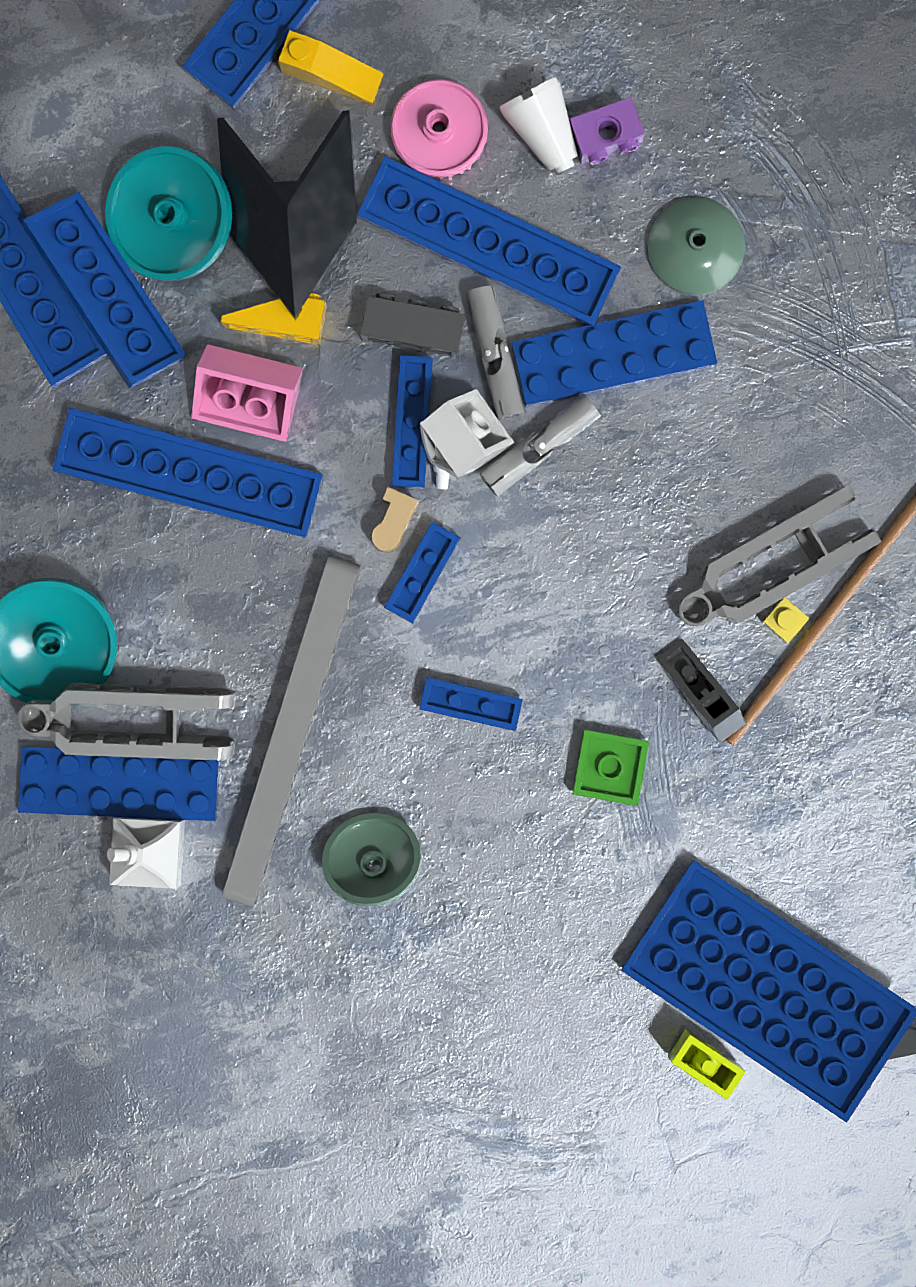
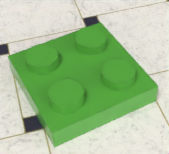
(610, 767)

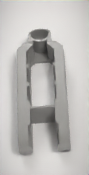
(708, 602)
(53, 720)

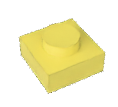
(785, 620)

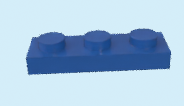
(422, 572)
(471, 704)

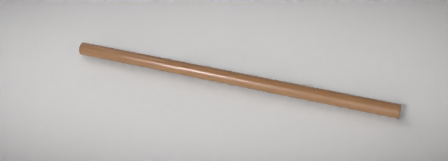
(825, 619)

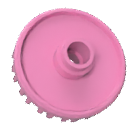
(442, 152)

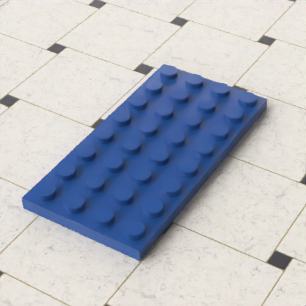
(770, 991)

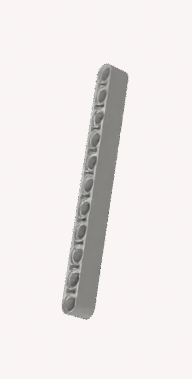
(291, 731)

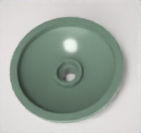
(692, 267)
(368, 842)

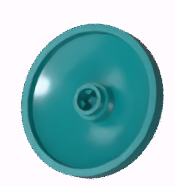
(168, 213)
(53, 637)

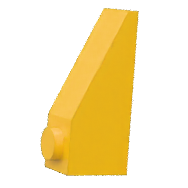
(328, 68)
(275, 320)

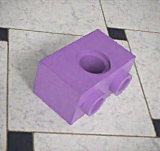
(620, 118)

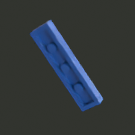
(412, 409)

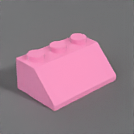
(246, 392)

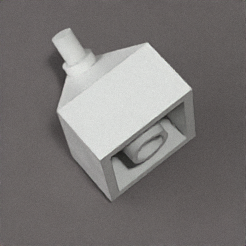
(462, 437)
(146, 852)

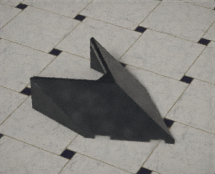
(291, 226)

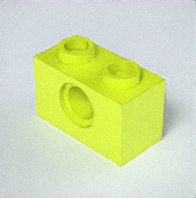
(706, 1064)

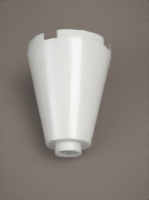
(544, 124)

